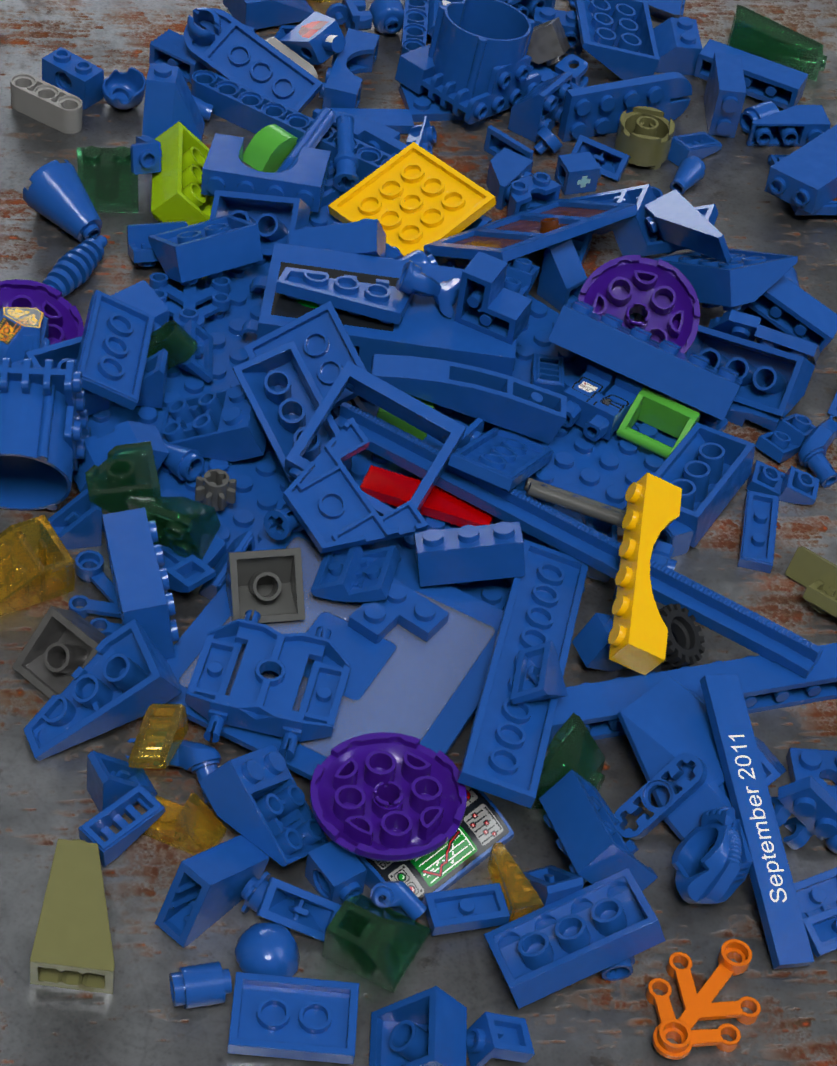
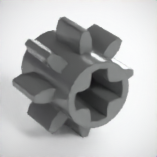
(215, 489)

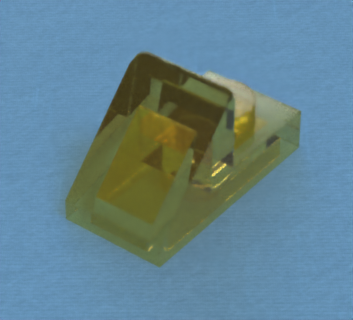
(187, 827)

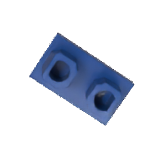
(351, 14)

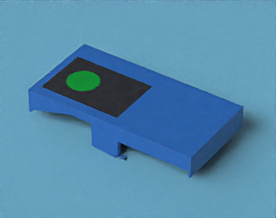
(421, 331)

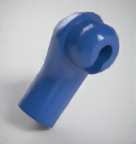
(397, 894)

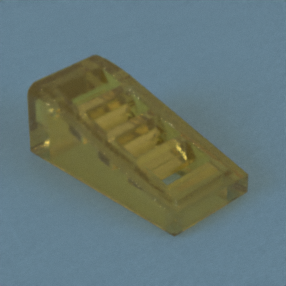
(159, 736)
(517, 890)

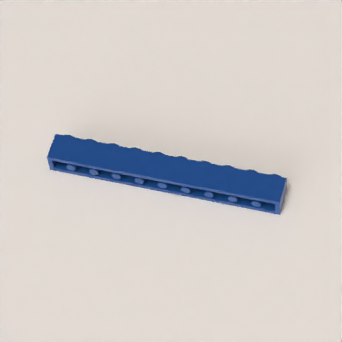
(763, 684)

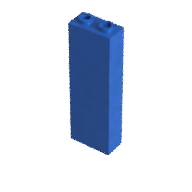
(808, 174)

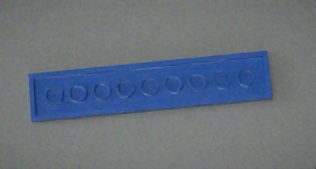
(510, 739)

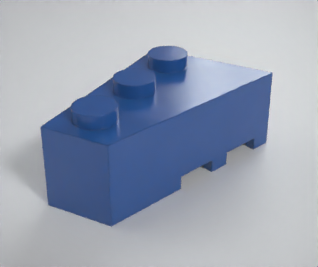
(794, 312)
(590, 832)

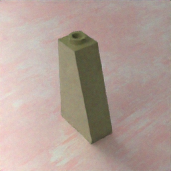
(73, 928)

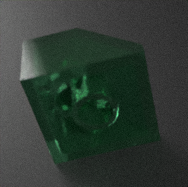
(108, 178)

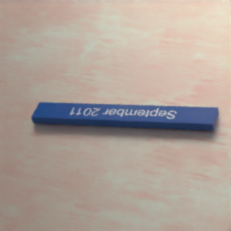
(753, 806)

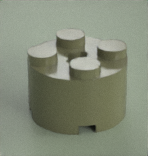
(645, 136)

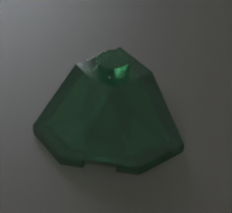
(125, 473)
(571, 750)

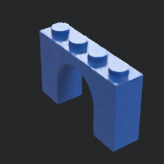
(227, 172)

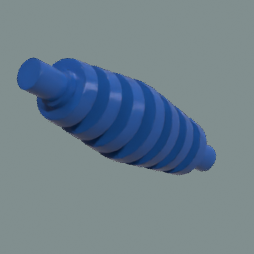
(76, 265)

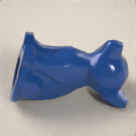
(422, 284)

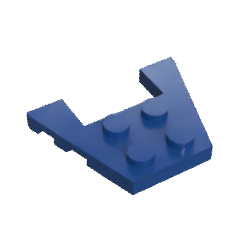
(336, 508)

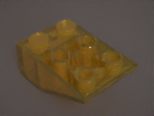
(33, 565)

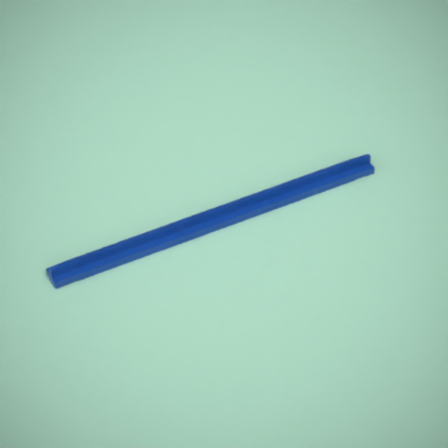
(589, 546)

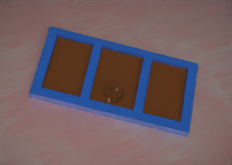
(532, 229)

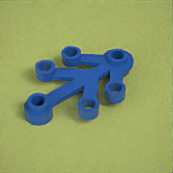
(190, 299)
(90, 568)

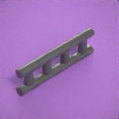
(574, 502)

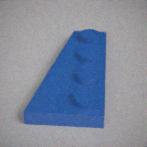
(345, 293)

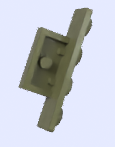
(818, 577)

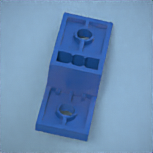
(633, 233)

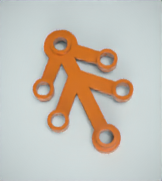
(699, 1005)

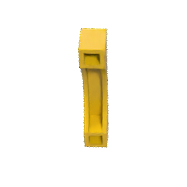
(638, 629)

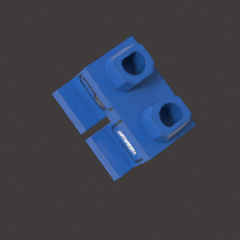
(600, 401)

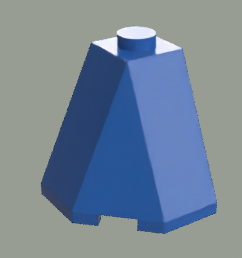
(168, 102)

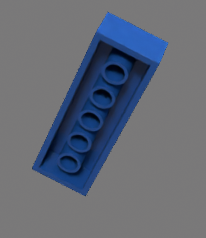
(646, 360)

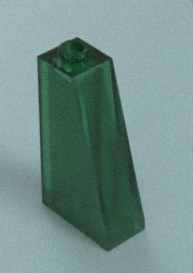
(775, 42)

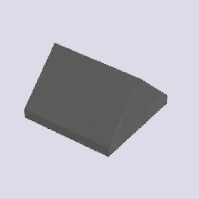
(266, 584)

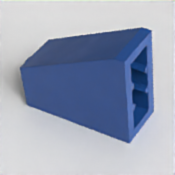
(209, 888)

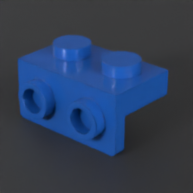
(138, 242)

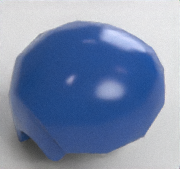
(124, 89)
(267, 950)

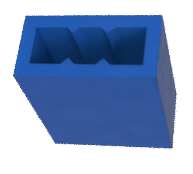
(724, 95)

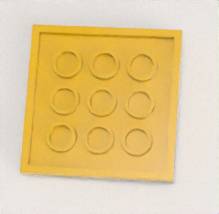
(414, 200)

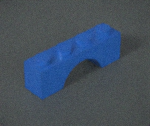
(341, 84)

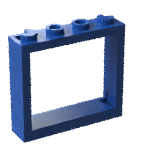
(398, 404)

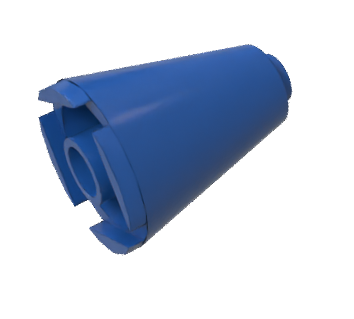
(63, 200)

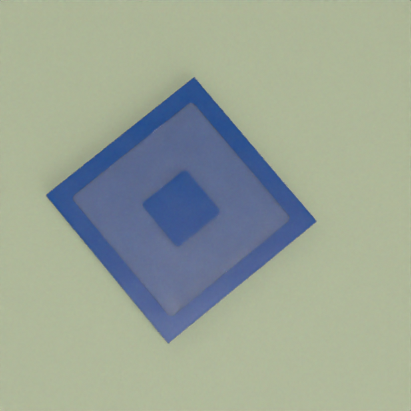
(392, 685)

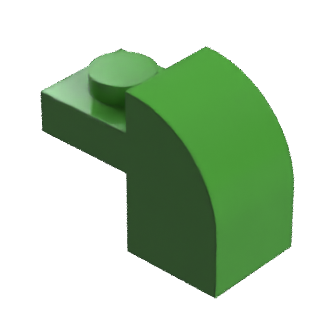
(269, 148)

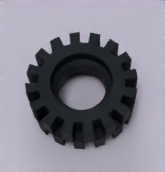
(683, 638)

